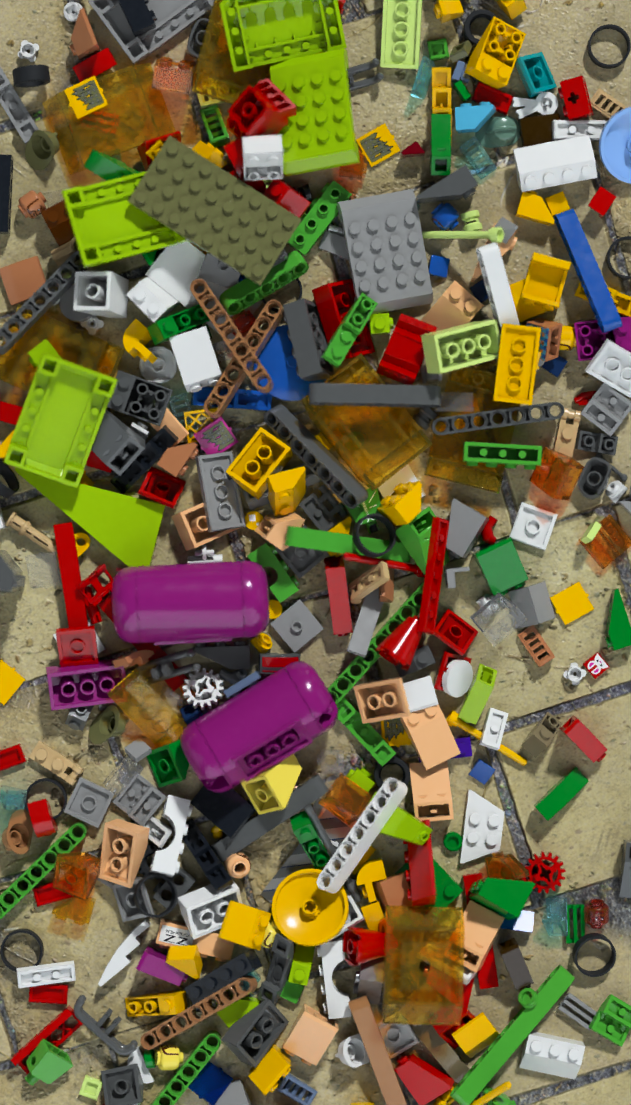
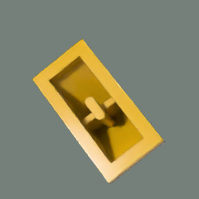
(185, 959)

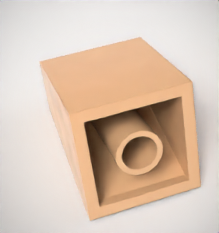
(310, 1035)

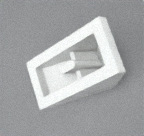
(158, 831)

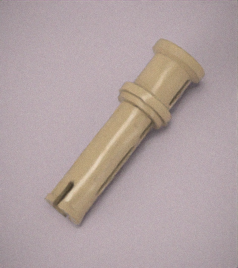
(25, 528)

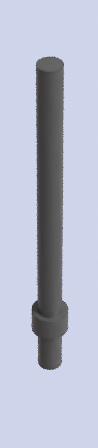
(350, 883)

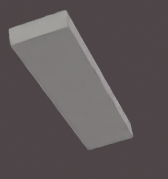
(365, 624)

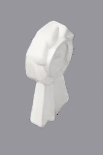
(545, 104)

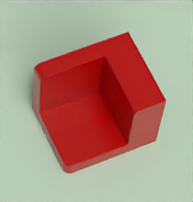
(601, 201)

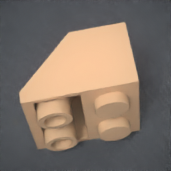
(275, 528)

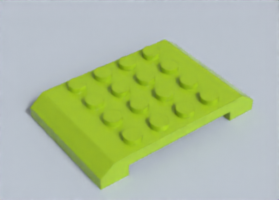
(323, 126)
(111, 227)
(60, 420)

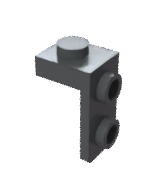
(78, 717)

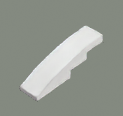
(121, 957)

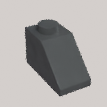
(422, 659)

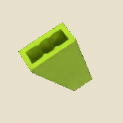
(405, 827)

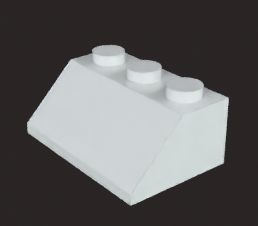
(205, 908)
(552, 1055)

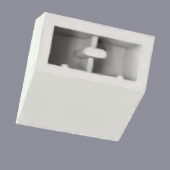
(262, 157)

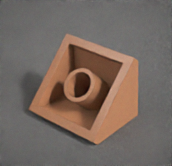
(392, 891)

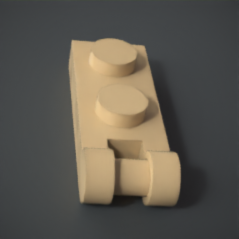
(567, 433)
(368, 582)
(55, 762)

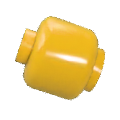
(568, 338)

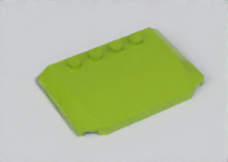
(279, 30)

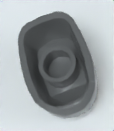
(196, 37)
(594, 478)

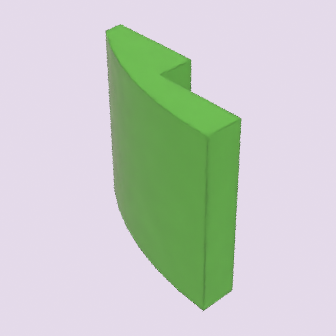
(612, 1020)

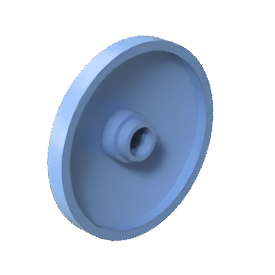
(616, 145)

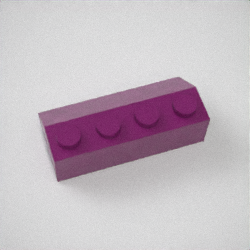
(82, 684)

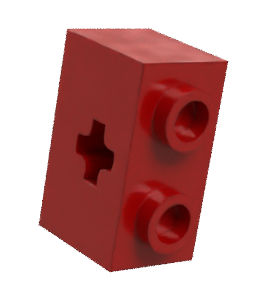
(582, 107)

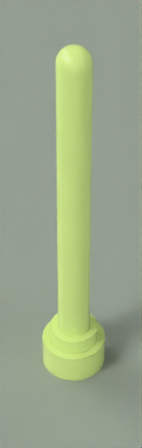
(494, 234)

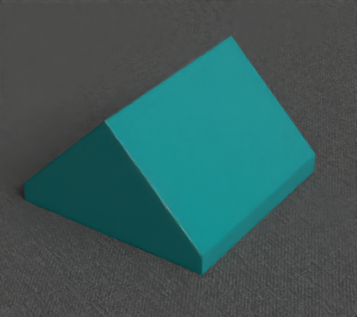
(535, 74)

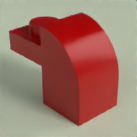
(42, 818)

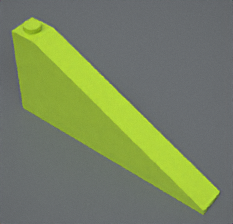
(117, 521)

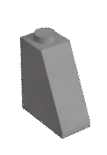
(464, 528)

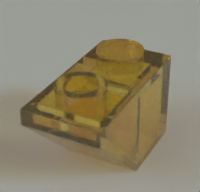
(75, 909)

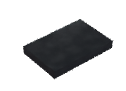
(226, 809)

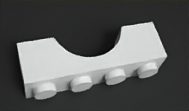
(176, 812)
(337, 1001)

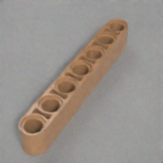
(225, 329)
(234, 366)
(192, 1018)
(377, 1051)

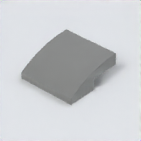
(607, 409)
(140, 800)

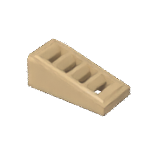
(604, 112)

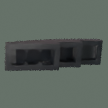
(153, 451)
(206, 858)

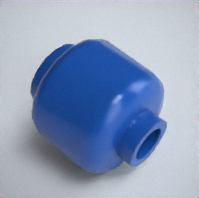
(445, 216)

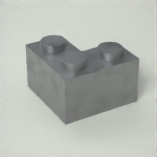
(369, 980)

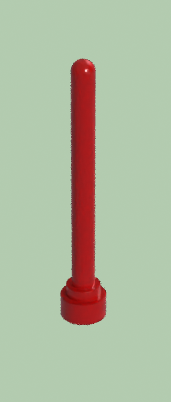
(391, 564)

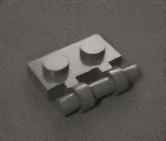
(319, 513)

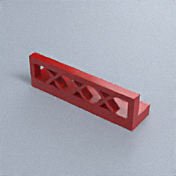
(44, 1033)

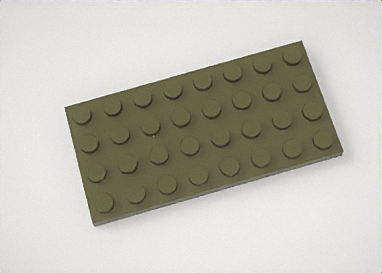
(214, 210)

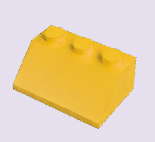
(257, 460)

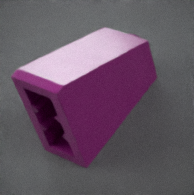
(154, 964)

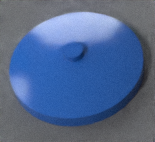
(281, 367)

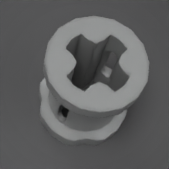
(429, 376)

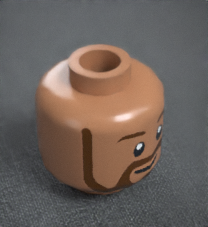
(32, 204)

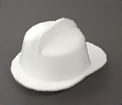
(352, 1052)

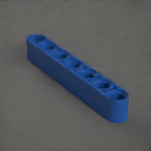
(587, 270)

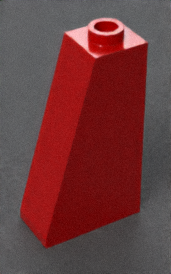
(338, 596)

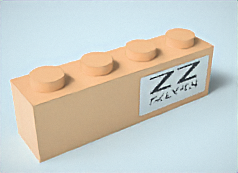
(177, 934)

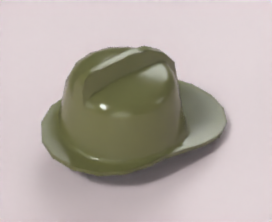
(41, 149)
(106, 725)

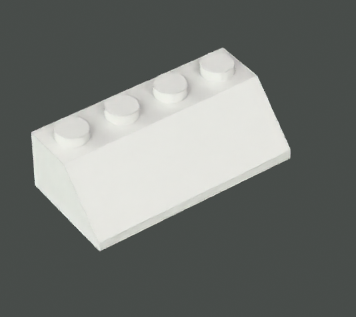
(555, 163)

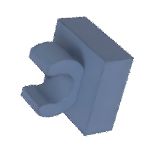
(458, 73)

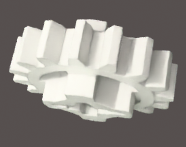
(206, 696)

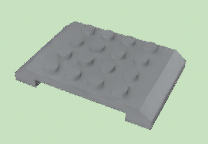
(171, 16)
(386, 250)

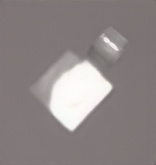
(173, 697)

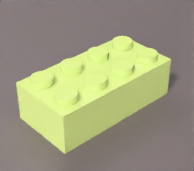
(461, 346)

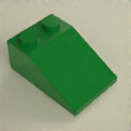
(446, 887)

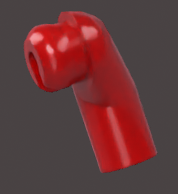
(487, 533)

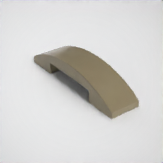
(442, 1052)

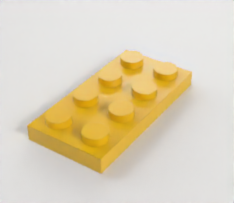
(516, 364)

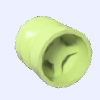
(469, 217)

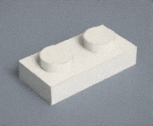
(493, 729)

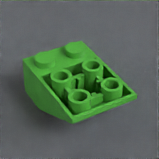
(416, 538)

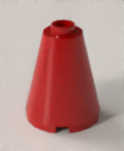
(401, 643)
(362, 945)

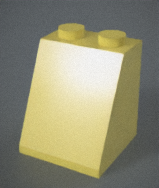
(273, 787)

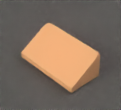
(174, 425)

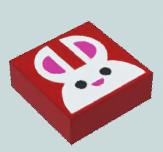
(596, 665)

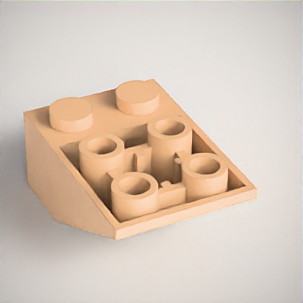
(431, 792)
(480, 931)

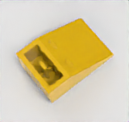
(495, 54)

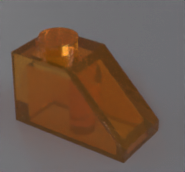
(505, 866)

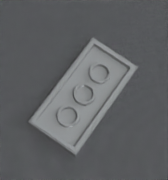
(219, 494)

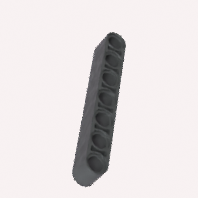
(41, 294)
(374, 395)
(506, 421)
(316, 456)
(263, 823)

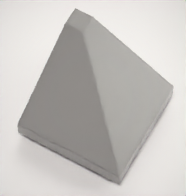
(508, 228)

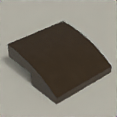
(537, 129)

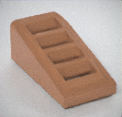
(544, 660)

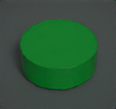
(452, 841)
(149, 1058)

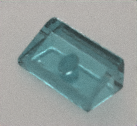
(423, 78)

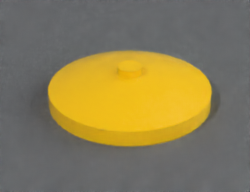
(306, 911)

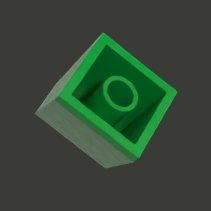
(501, 566)
(502, 895)

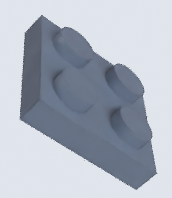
(237, 688)

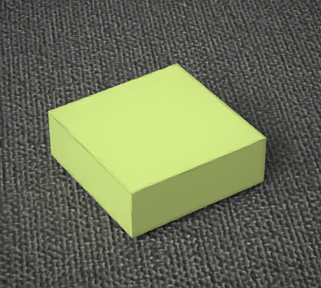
(591, 532)
(91, 1087)

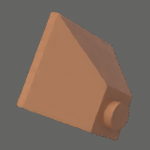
(83, 37)

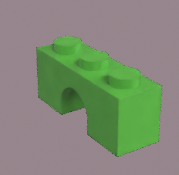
(285, 585)

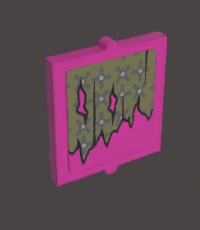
(215, 437)

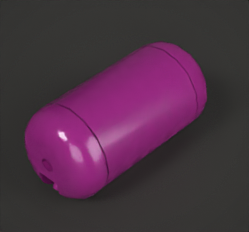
(190, 602)
(259, 727)

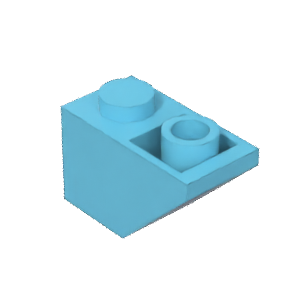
(472, 118)

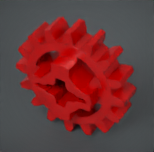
(552, 867)

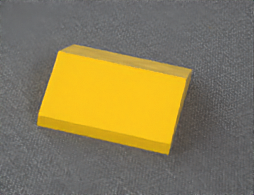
(475, 1035)

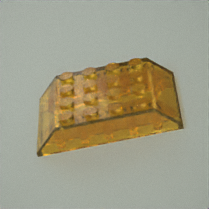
(368, 438)

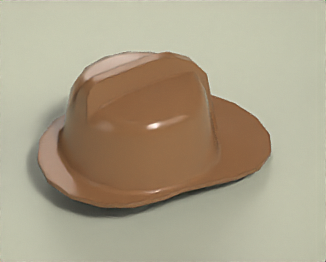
(18, 833)

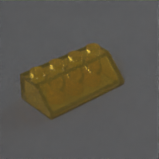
(147, 709)

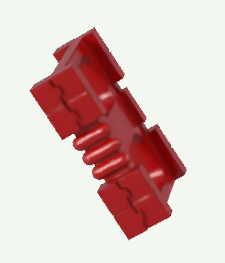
(93, 580)

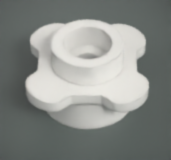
(25, 45)
(92, 329)
(574, 668)

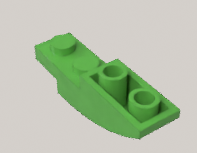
(349, 329)

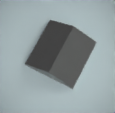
(123, 1085)

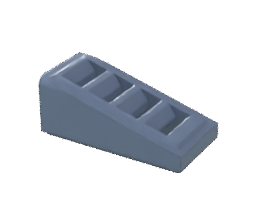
(292, 1079)

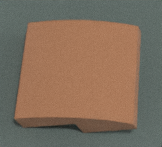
(22, 279)

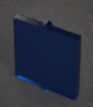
(210, 1083)

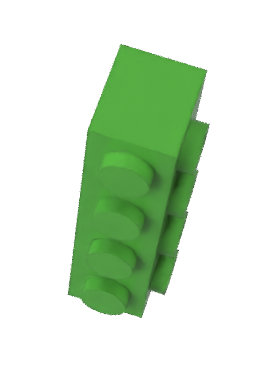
(319, 218)
(505, 454)

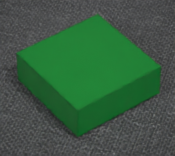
(462, 91)

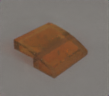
(608, 543)

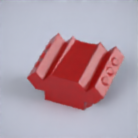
(260, 111)
(405, 350)

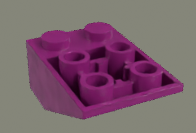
(590, 337)

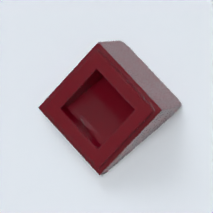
(413, 150)

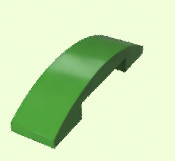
(364, 733)

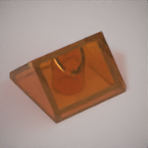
(345, 799)

